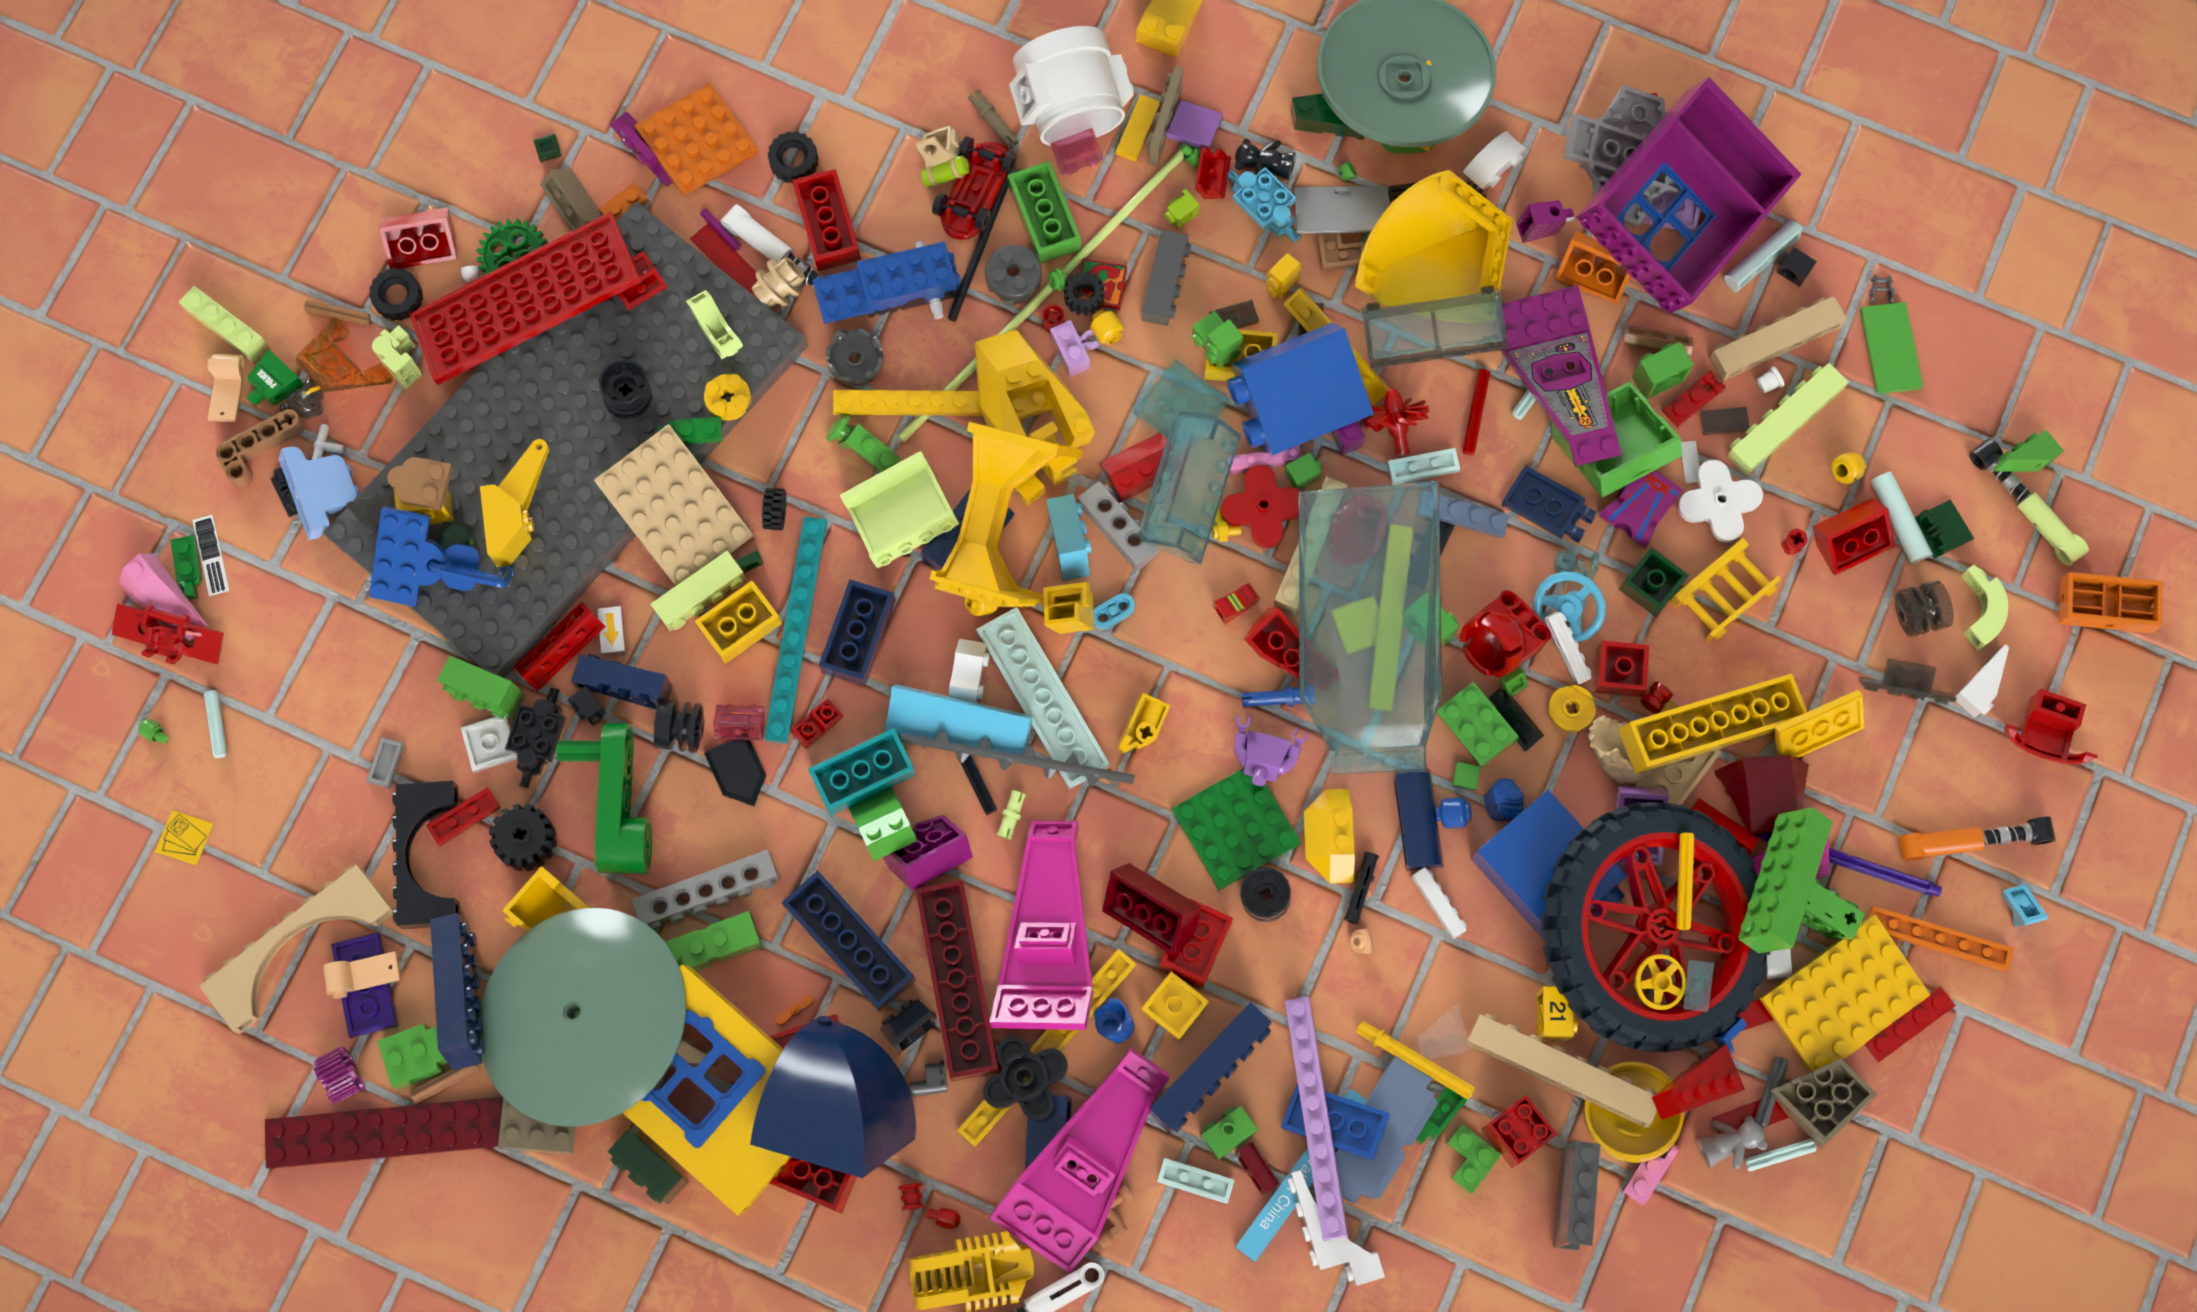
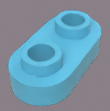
(1112, 612)

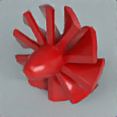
(1396, 417)

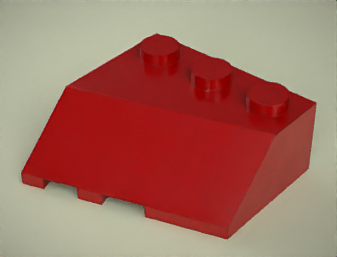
(816, 1183)

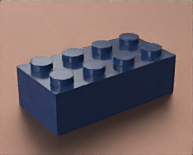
(857, 632)

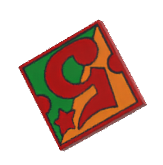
(1111, 276)

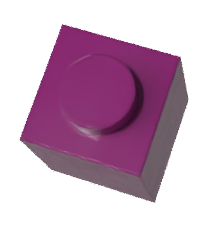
(1349, 438)

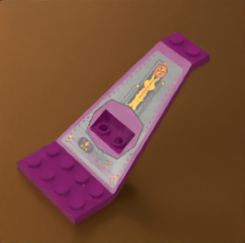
(1548, 334)

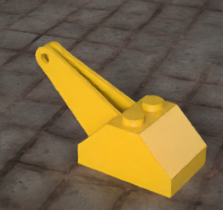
(507, 506)

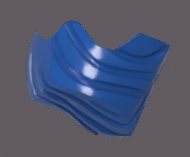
(1504, 800)
(1114, 1021)

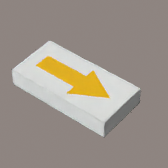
(612, 636)

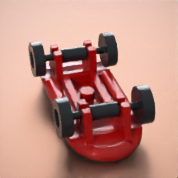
(972, 197)

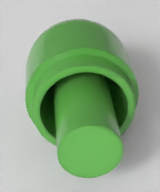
(1191, 154)
(152, 731)

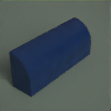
(1418, 820)
(1042, 1132)

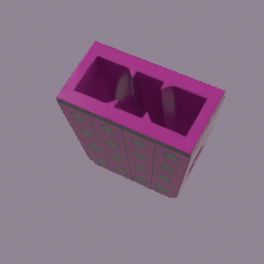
(1543, 220)

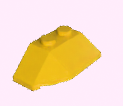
(1330, 836)

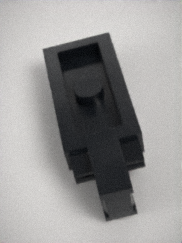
(1517, 718)

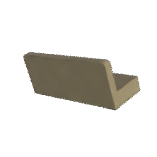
(570, 198)

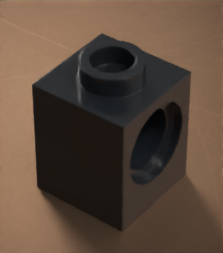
(1796, 266)

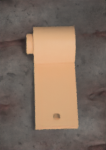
(227, 386)
(347, 977)

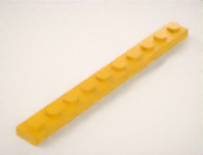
(1104, 984)

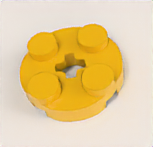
(721, 408)
(1584, 705)

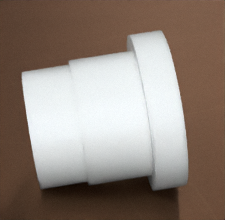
(1770, 380)

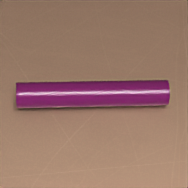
(720, 229)

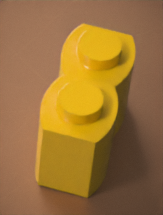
(1283, 276)

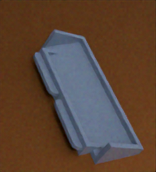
(1405, 1097)

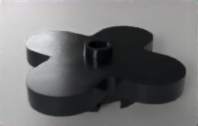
(1016, 1062)

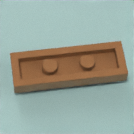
(1654, 339)

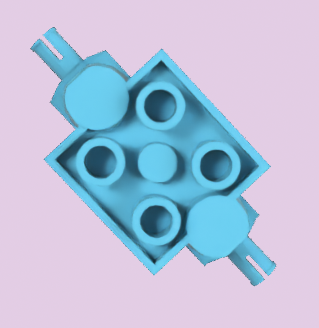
(1265, 201)

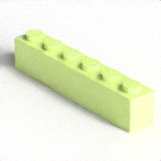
(1787, 419)

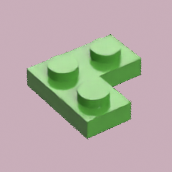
(1478, 1155)

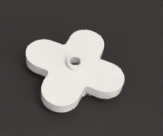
(1724, 517)

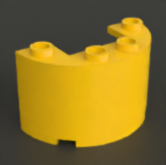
(540, 900)

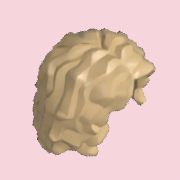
(1611, 751)

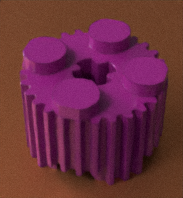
(338, 1074)

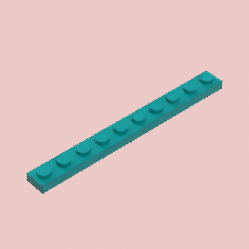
(795, 630)

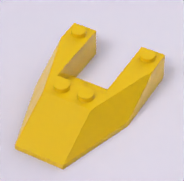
(1021, 384)

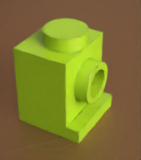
(1182, 210)

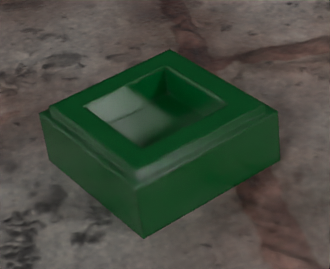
(547, 147)
(750, 561)

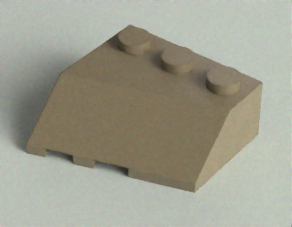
(1824, 1100)

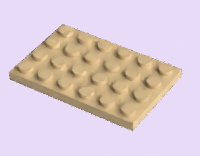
(672, 506)

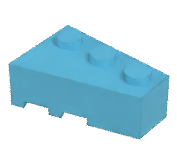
(1069, 537)

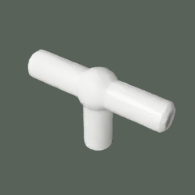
(321, 445)

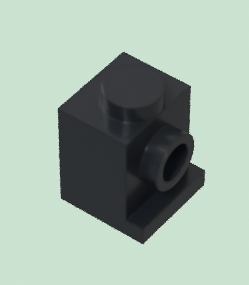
(587, 706)

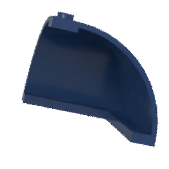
(835, 1101)

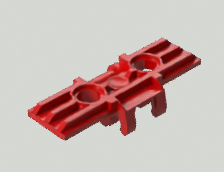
(165, 639)

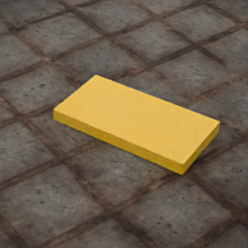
(1821, 726)

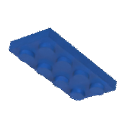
(1353, 1125)

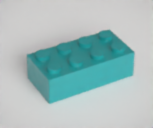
(862, 772)

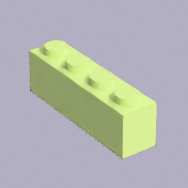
(224, 324)
(698, 591)

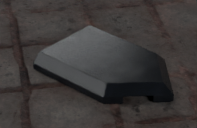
(737, 770)

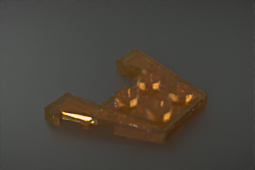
(332, 367)

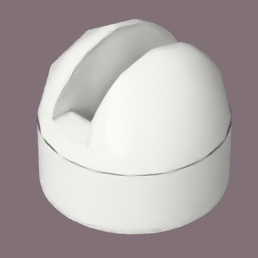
(470, 273)

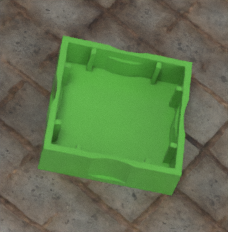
(1643, 439)

